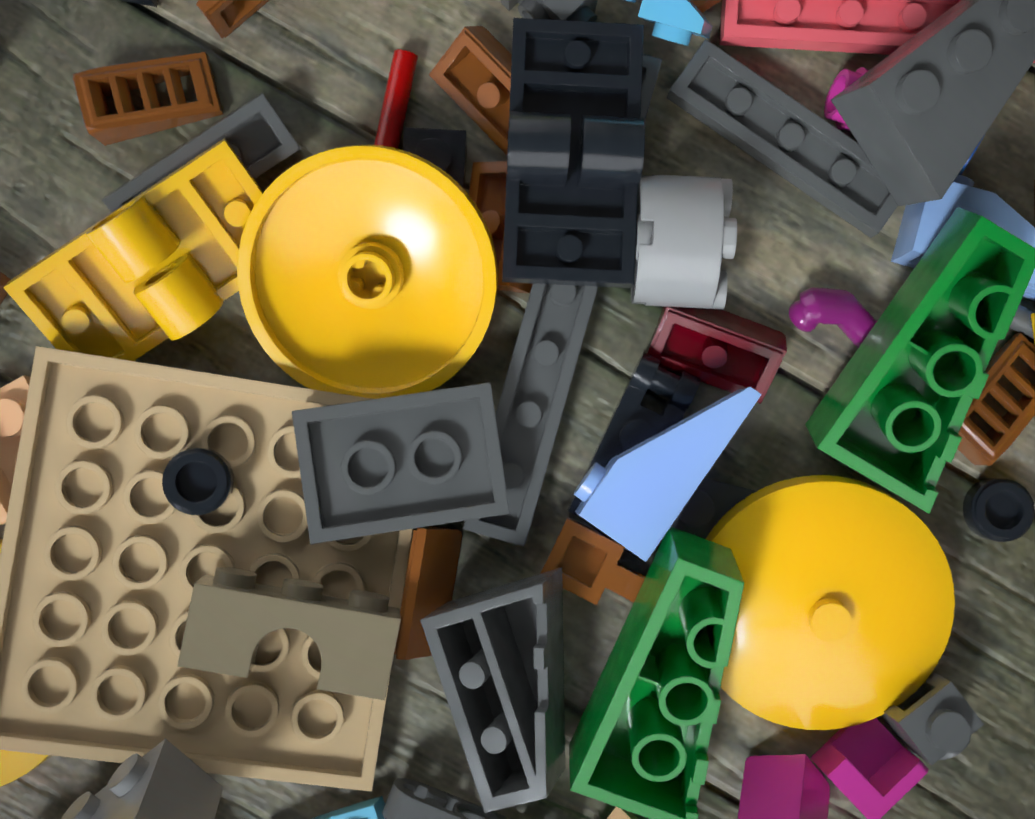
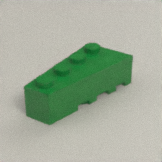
(926, 359)
(659, 692)

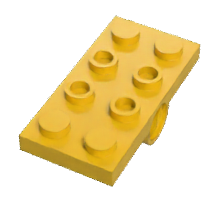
(148, 266)

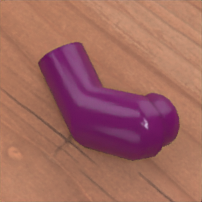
(832, 308)

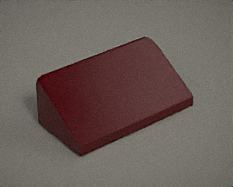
(718, 348)

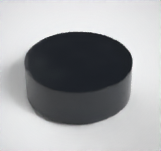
(197, 481)
(998, 509)

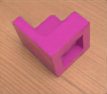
(869, 767)
(783, 788)

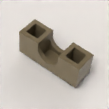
(234, 613)

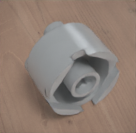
(682, 241)

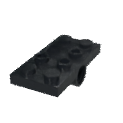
(573, 153)

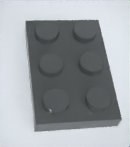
(400, 462)

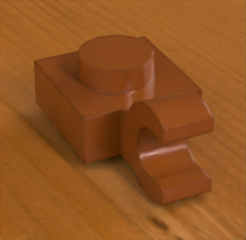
(591, 564)

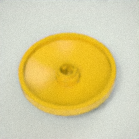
(367, 272)
(836, 603)

